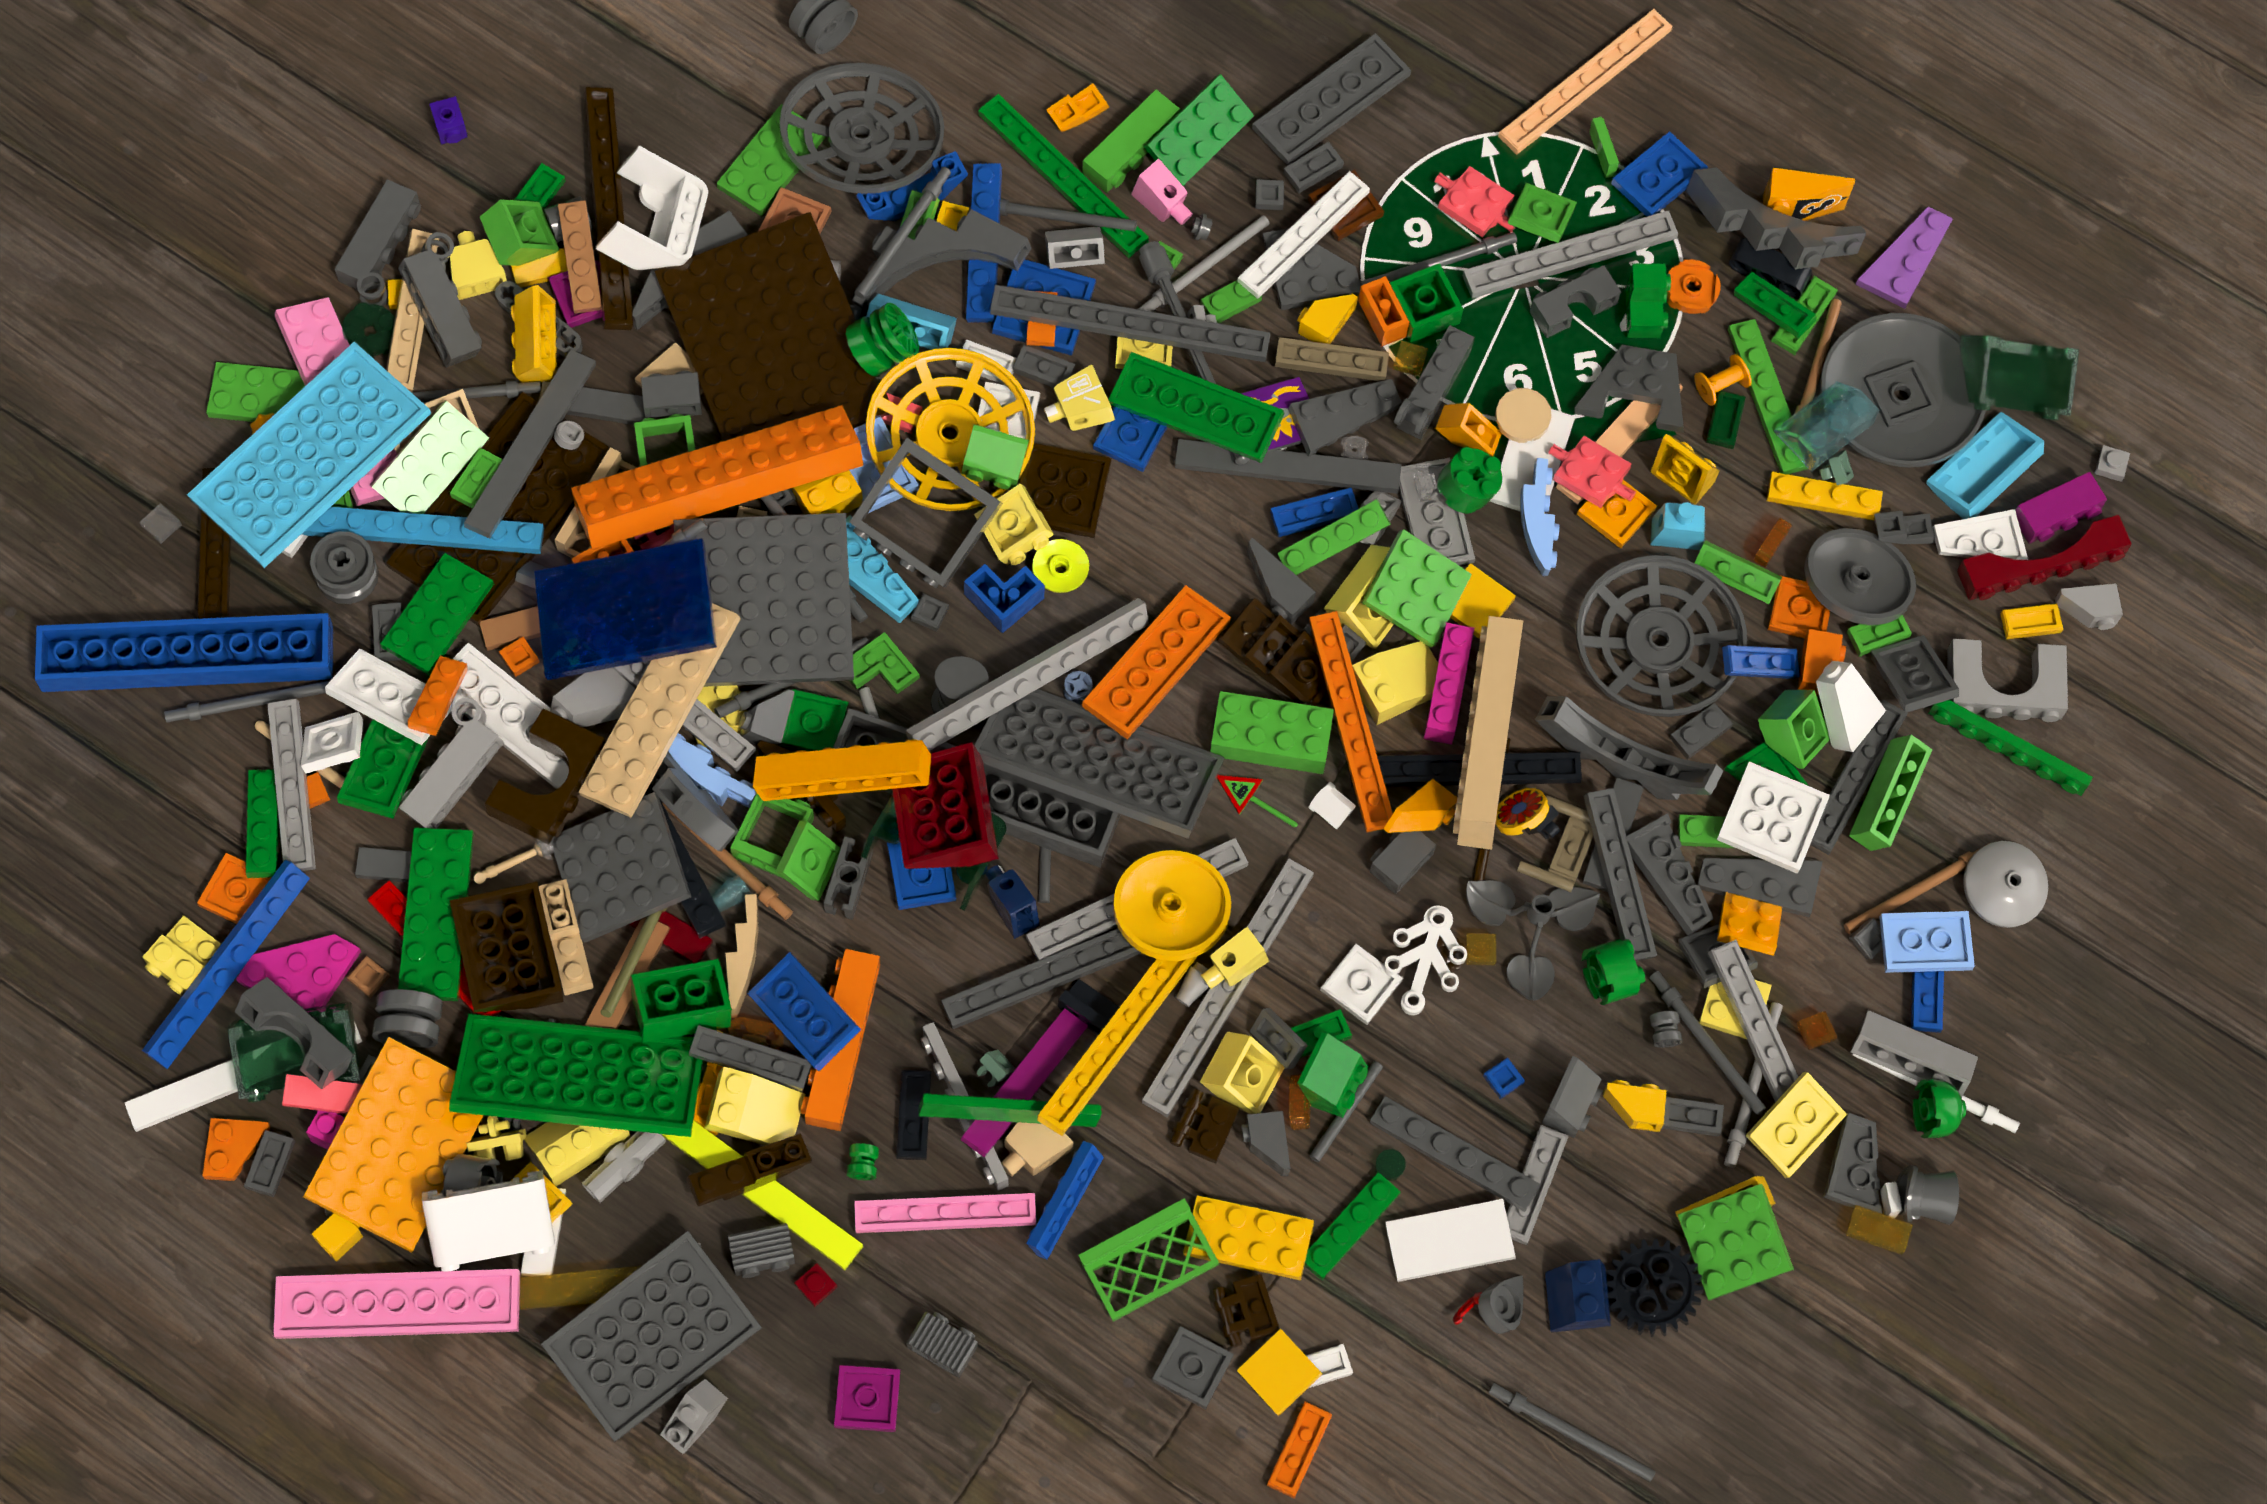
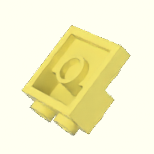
(1016, 527)
(181, 954)

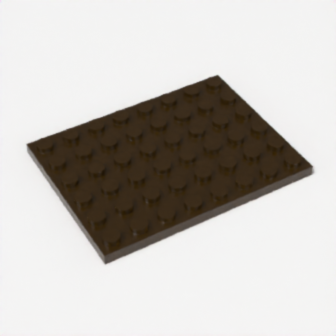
(768, 329)

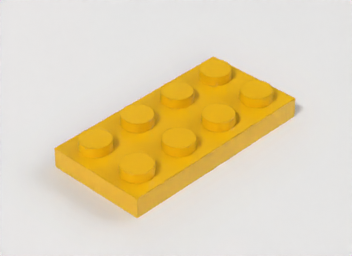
(1252, 1237)

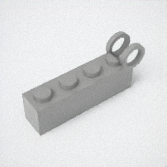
(454, 769)

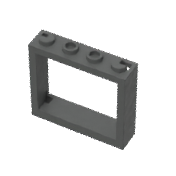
(908, 560)

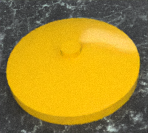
(1172, 905)

